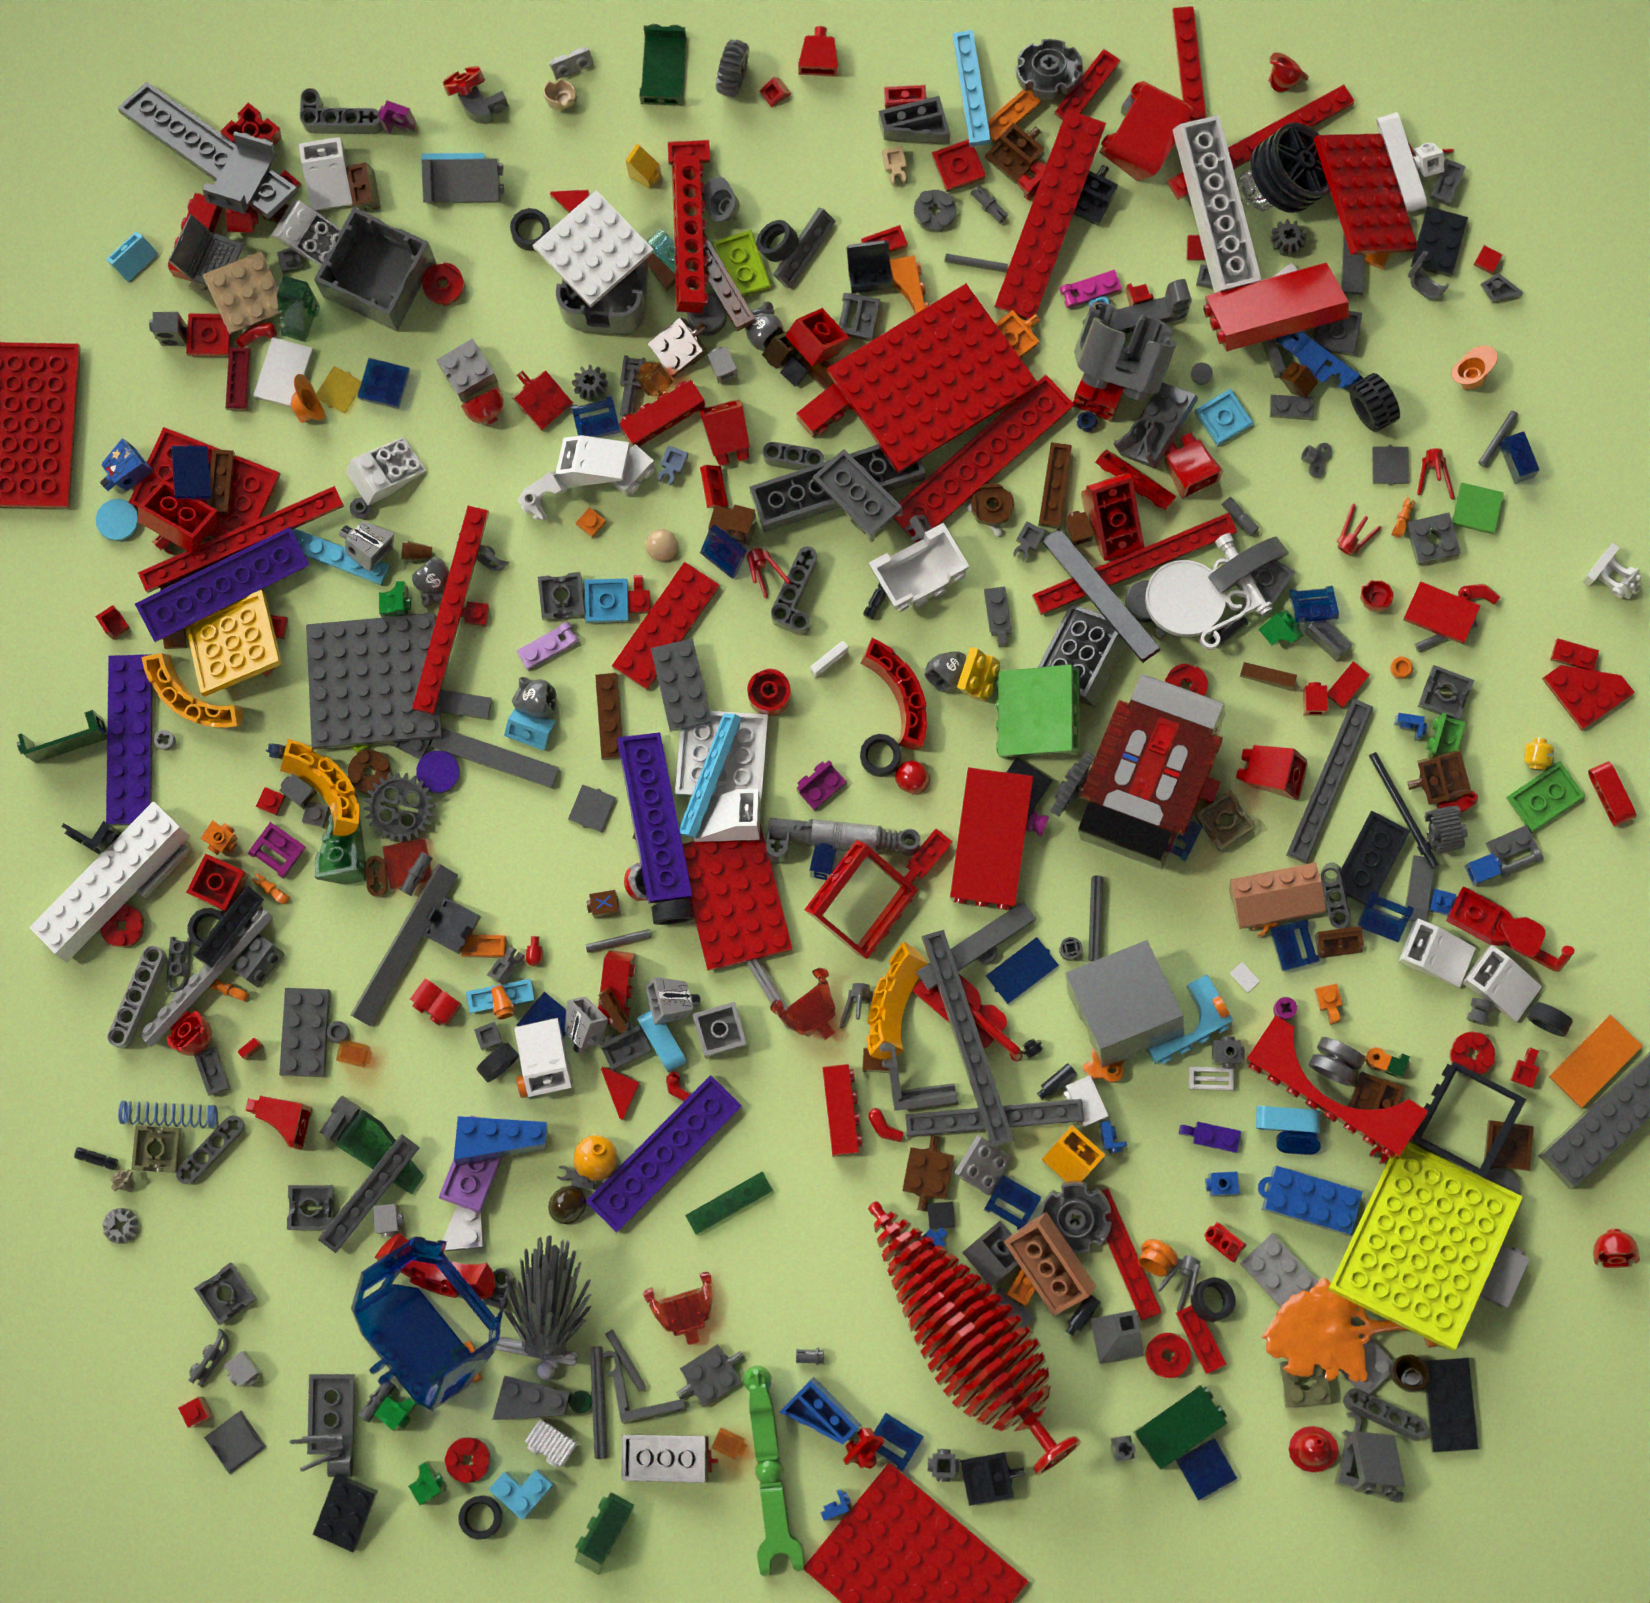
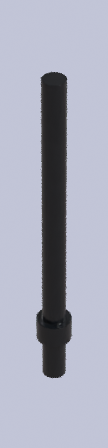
(1423, 846)

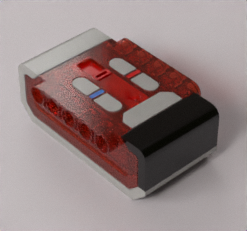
(1150, 771)

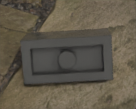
(1328, 638)

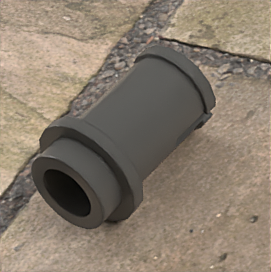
(810, 1356)

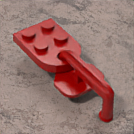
(1498, 927)
(987, 1018)

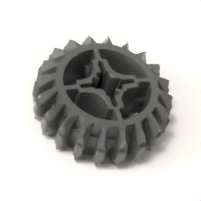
(732, 68)

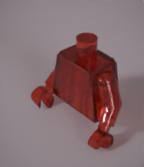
(811, 1011)
(685, 1311)

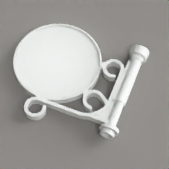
(1188, 603)

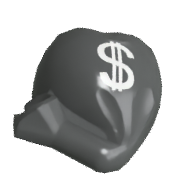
(765, 327)
(431, 580)
(945, 670)
(535, 698)

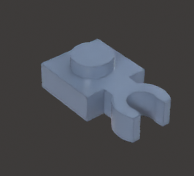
(673, 462)

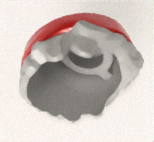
(634, 882)

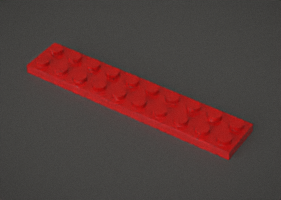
(1050, 214)
(985, 455)

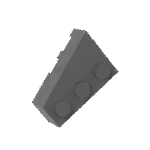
(915, 122)
(528, 1399)

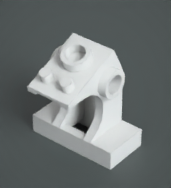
(548, 482)
(1605, 565)

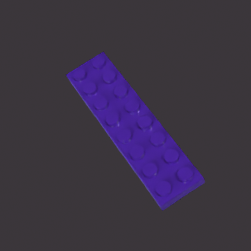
(222, 584)
(128, 739)
(654, 818)
(663, 1153)

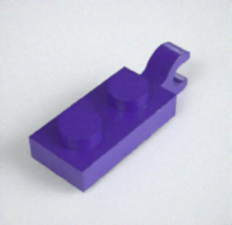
(1212, 1136)

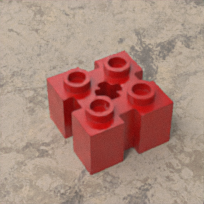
(251, 122)
(1098, 401)

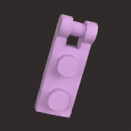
(547, 646)

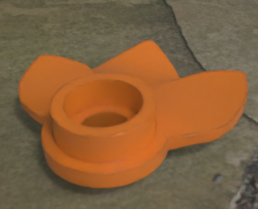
(1097, 1072)

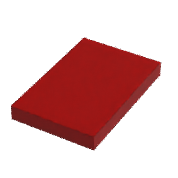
(1441, 612)

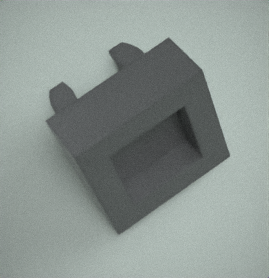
(289, 260)
(920, 525)

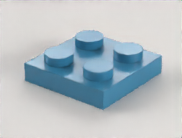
(606, 600)

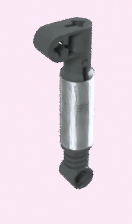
(836, 834)

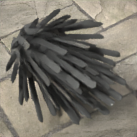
(547, 1299)

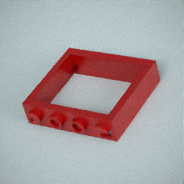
(839, 879)

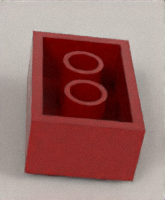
(177, 519)

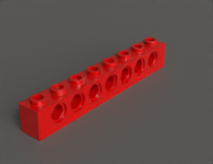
(687, 299)

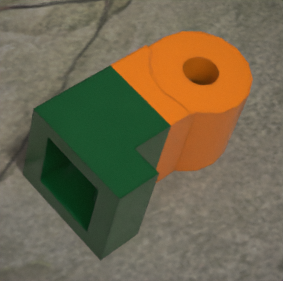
(1385, 1063)

